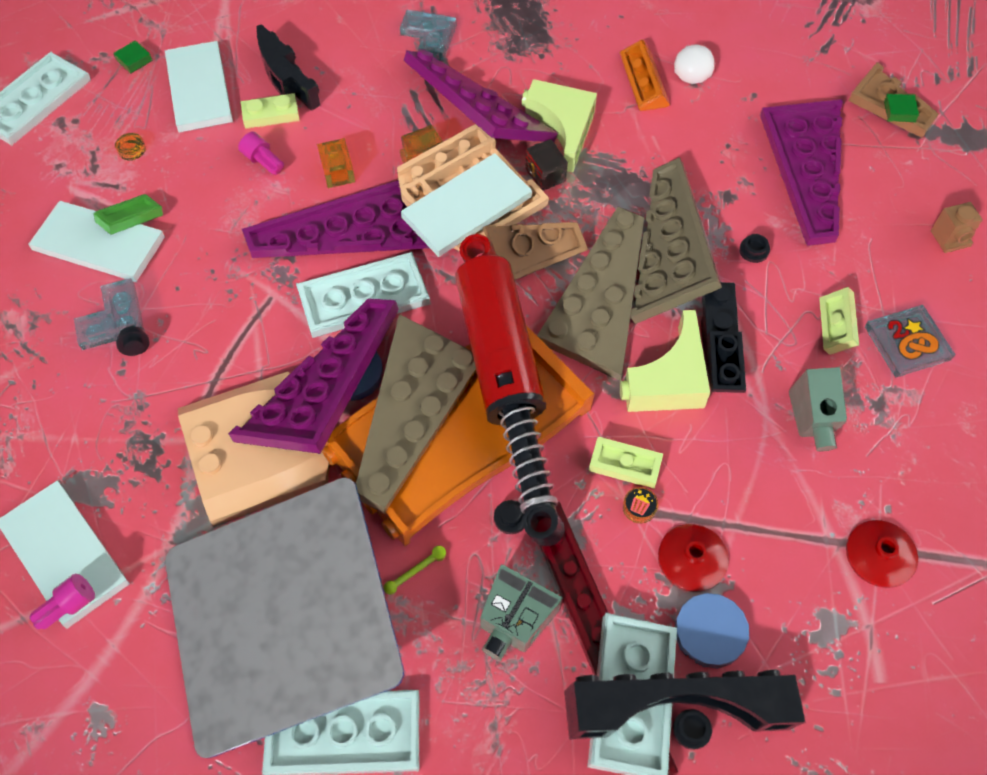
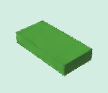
(127, 214)

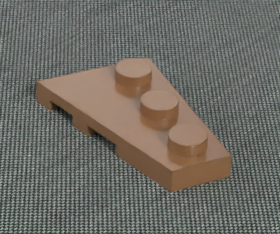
(871, 95)
(535, 246)

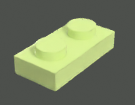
(269, 111)
(839, 321)
(626, 462)

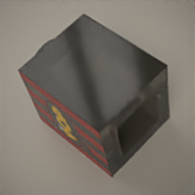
(546, 164)

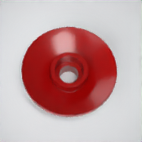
(874, 564)
(684, 569)

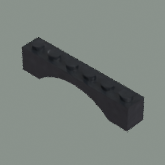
(758, 701)

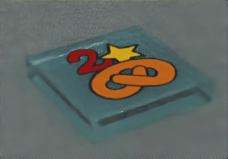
(909, 341)

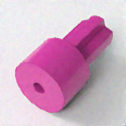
(257, 150)
(67, 598)

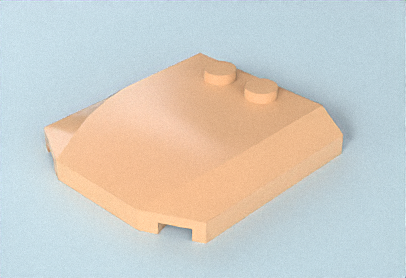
(450, 159)
(241, 476)

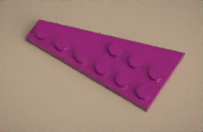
(478, 103)
(809, 160)
(345, 225)
(319, 389)

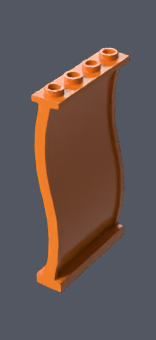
(465, 447)

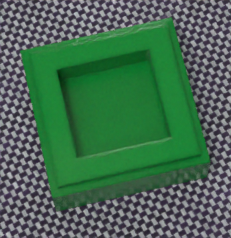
(132, 56)
(901, 108)

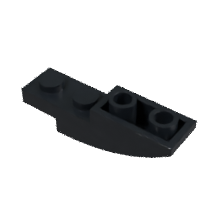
(283, 71)
(723, 341)

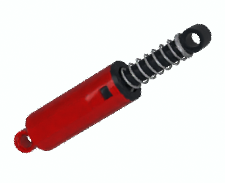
(507, 376)

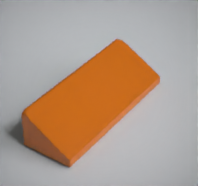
(644, 77)

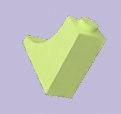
(563, 110)
(673, 380)

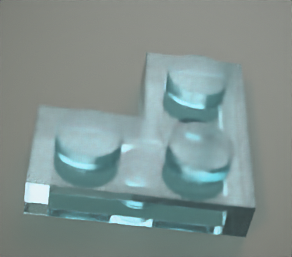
(433, 29)
(120, 312)

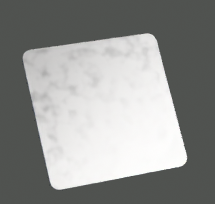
(281, 619)

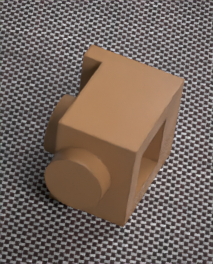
(956, 227)

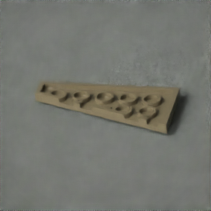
(674, 249)
(596, 306)
(415, 397)

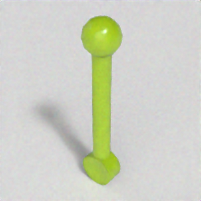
(438, 554)

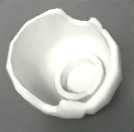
(694, 64)

